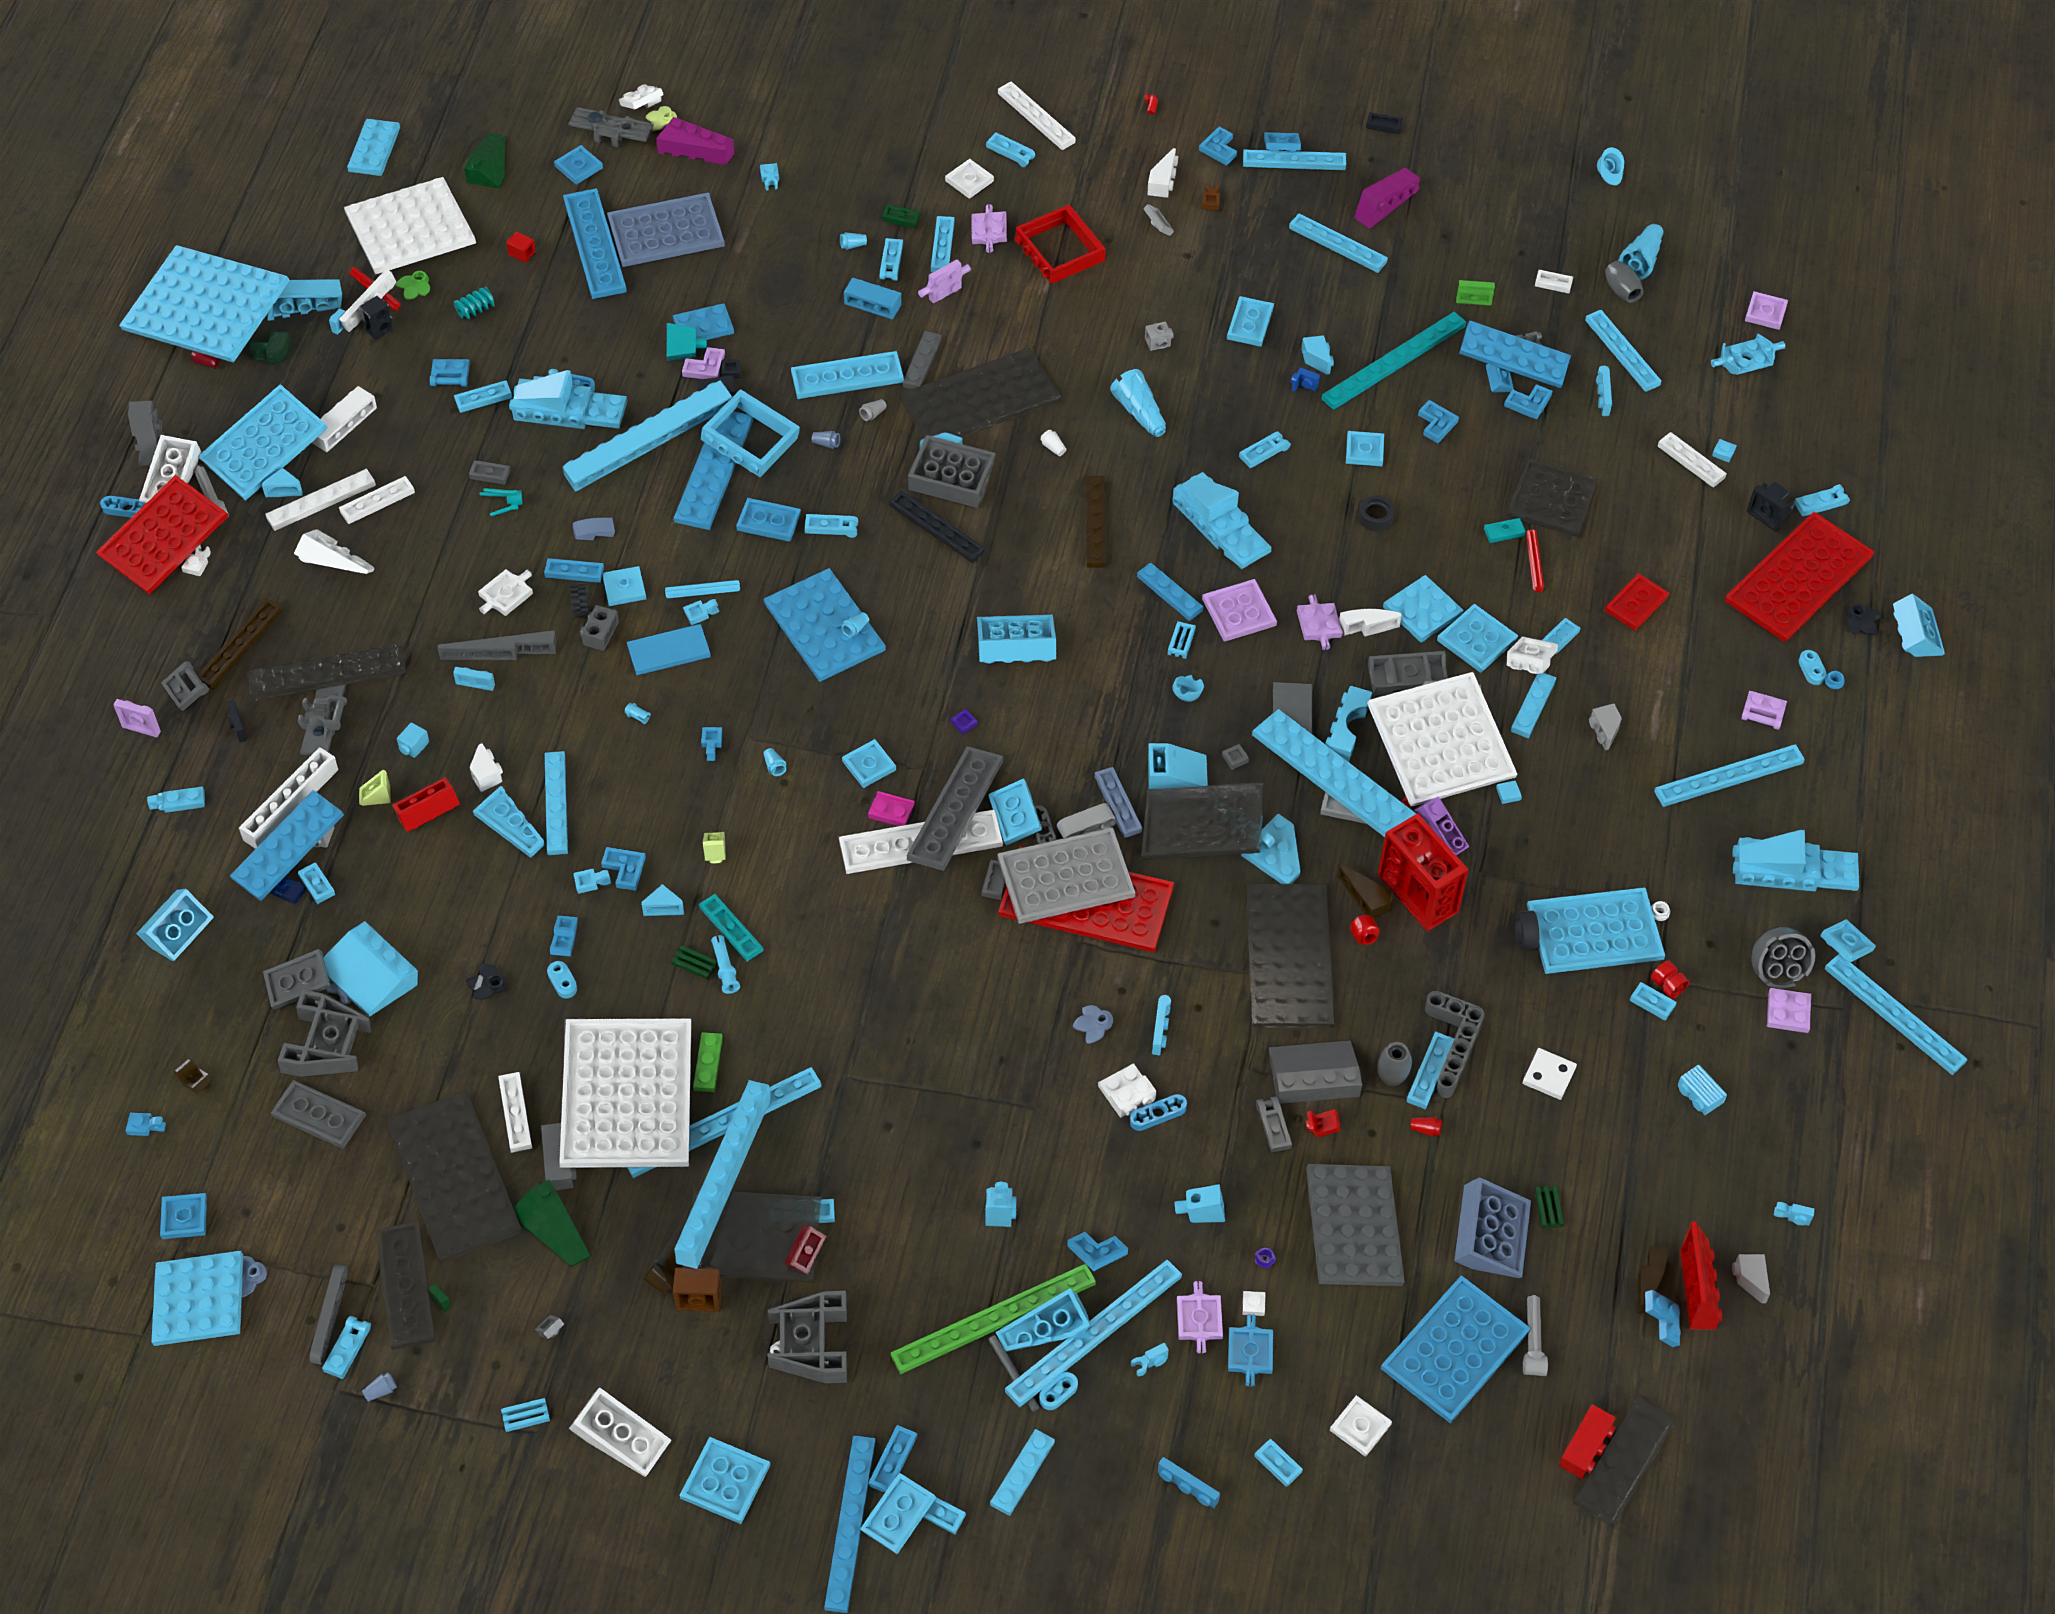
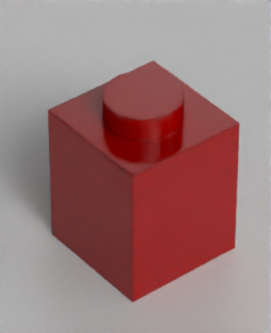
(520, 247)

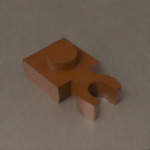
(1211, 198)

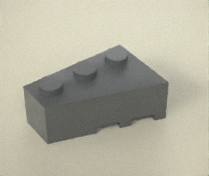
(146, 429)

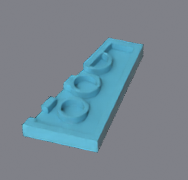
(504, 817)

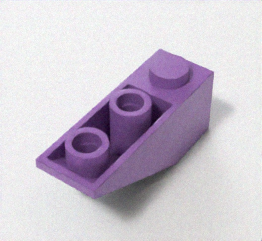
(1443, 825)

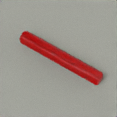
(367, 282)
(1535, 562)

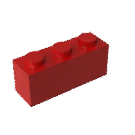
(426, 804)
(1588, 1442)

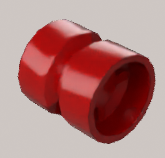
(1672, 982)

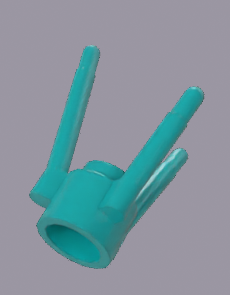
(514, 498)

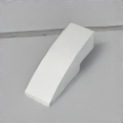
(1369, 621)

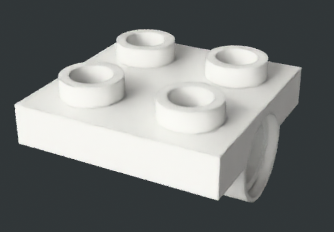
(644, 96)

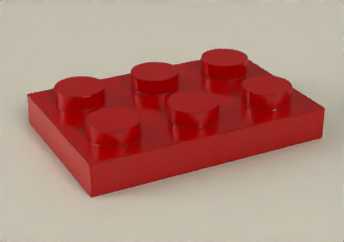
(1636, 602)

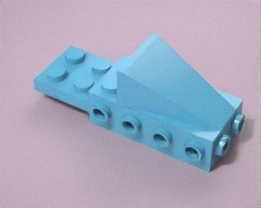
(560, 403)
(1219, 519)
(1793, 864)

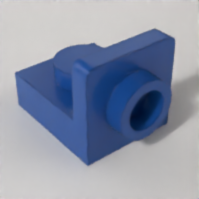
(1305, 379)

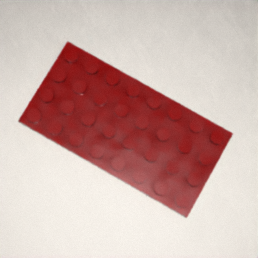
(1799, 576)
(1126, 922)

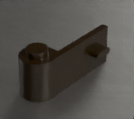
(663, 1269)

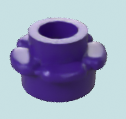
(1265, 1252)

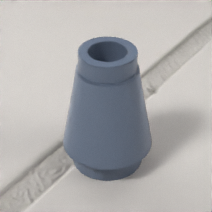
(828, 439)
(379, 1387)

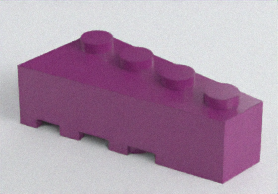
(694, 141)
(1385, 196)

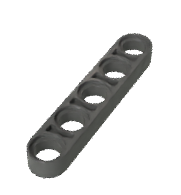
(328, 1314)

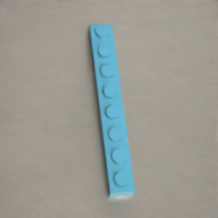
(1729, 775)
(1896, 1014)

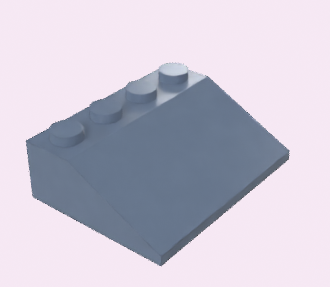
(1492, 1229)

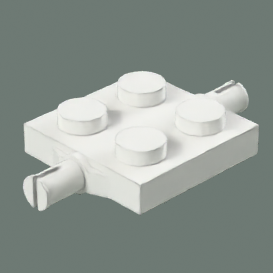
(505, 592)

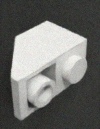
(484, 770)

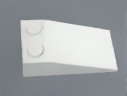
(171, 458)
(620, 1432)

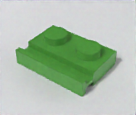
(1475, 292)

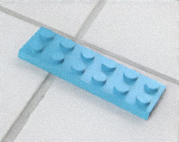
(847, 375)

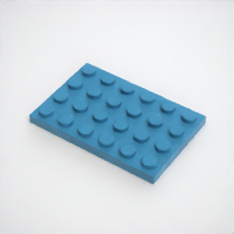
(812, 620)
(1455, 1349)

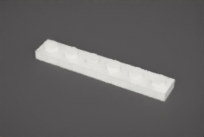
(1036, 115)
(320, 499)

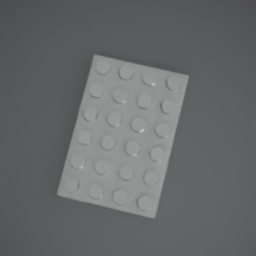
(1066, 875)

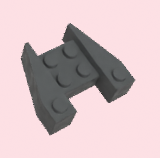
(328, 1039)
(804, 1337)

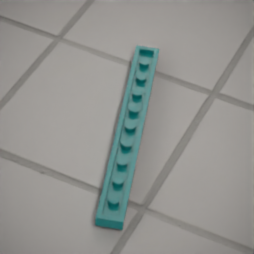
(1393, 360)

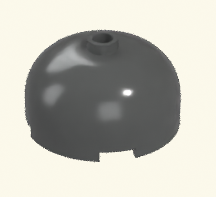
(1782, 951)

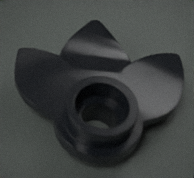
(1862, 619)
(484, 983)

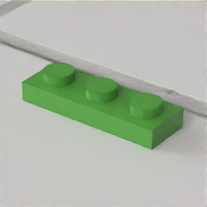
(708, 1062)

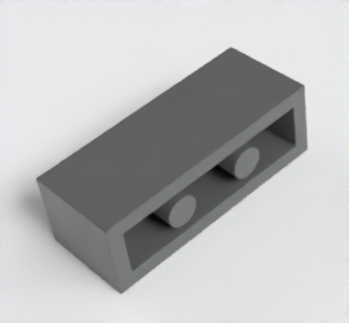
(559, 1177)

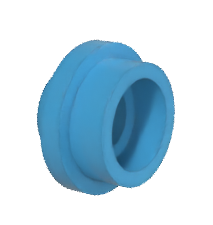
(1832, 677)

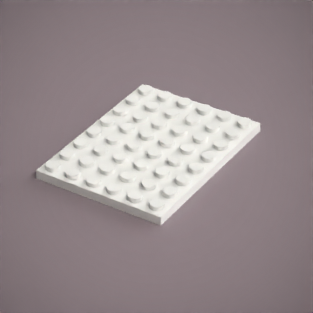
(626, 1093)

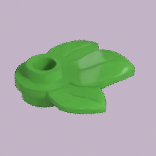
(414, 285)

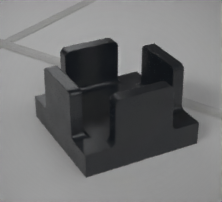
(1768, 506)

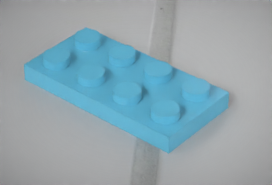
(373, 147)

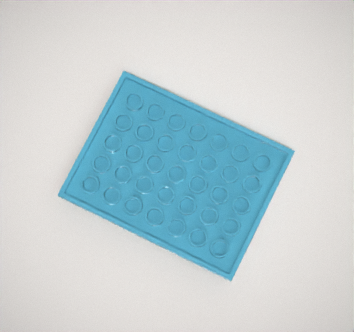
(204, 303)

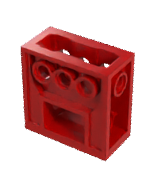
(1411, 870)

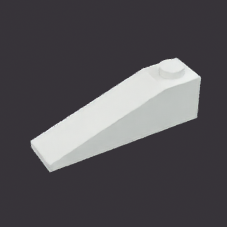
(322, 550)

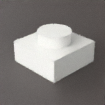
(1253, 1303)

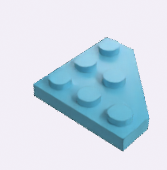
(1282, 857)

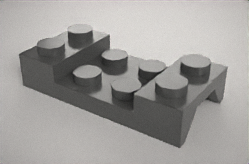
(1405, 671)

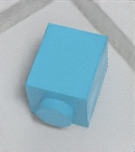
(412, 740)

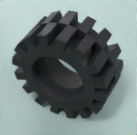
(579, 600)

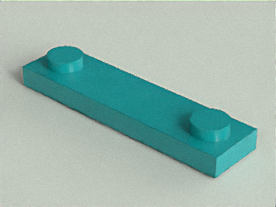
(731, 927)

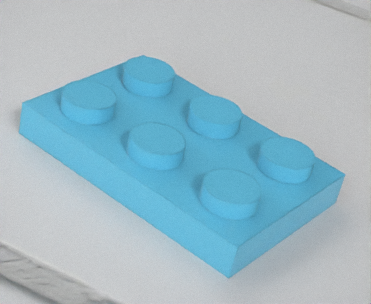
(1250, 321)
(1015, 812)
(898, 1513)

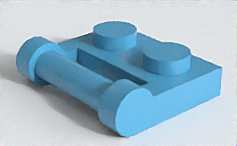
(449, 372)

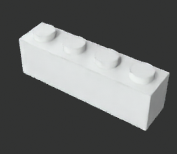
(345, 417)

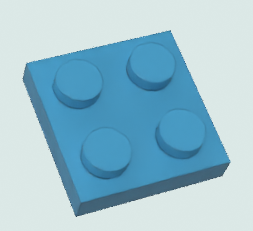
(1282, 141)
(578, 164)
(183, 1216)

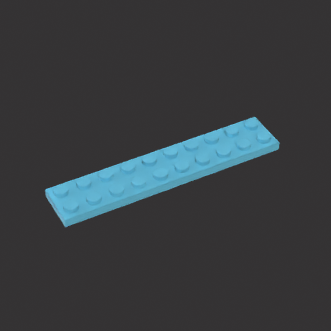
(1331, 772)

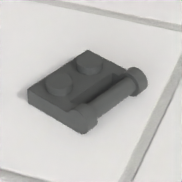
(179, 689)

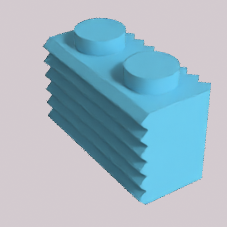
(1701, 1089)

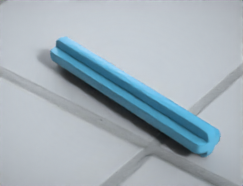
(702, 589)

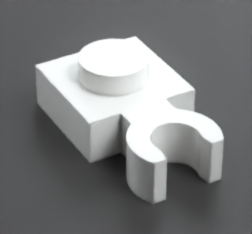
(196, 563)

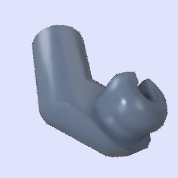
(335, 990)

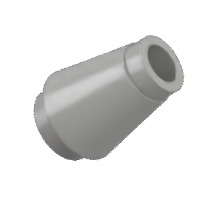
(871, 410)

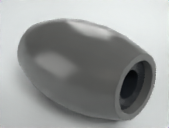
(1624, 281)
(1394, 1064)

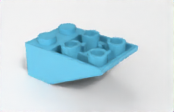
(1175, 767)

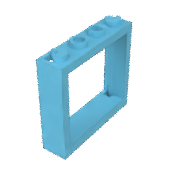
(763, 414)

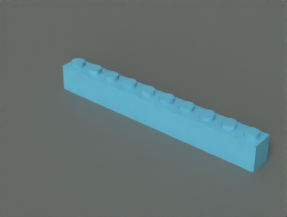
(646, 436)
(722, 1175)

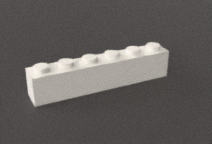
(288, 796)

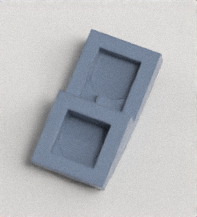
(589, 528)

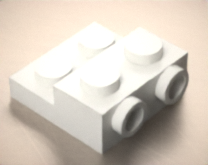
(1531, 655)
(1127, 1090)

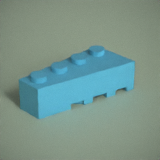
(306, 296)

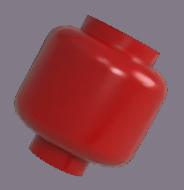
(1364, 929)

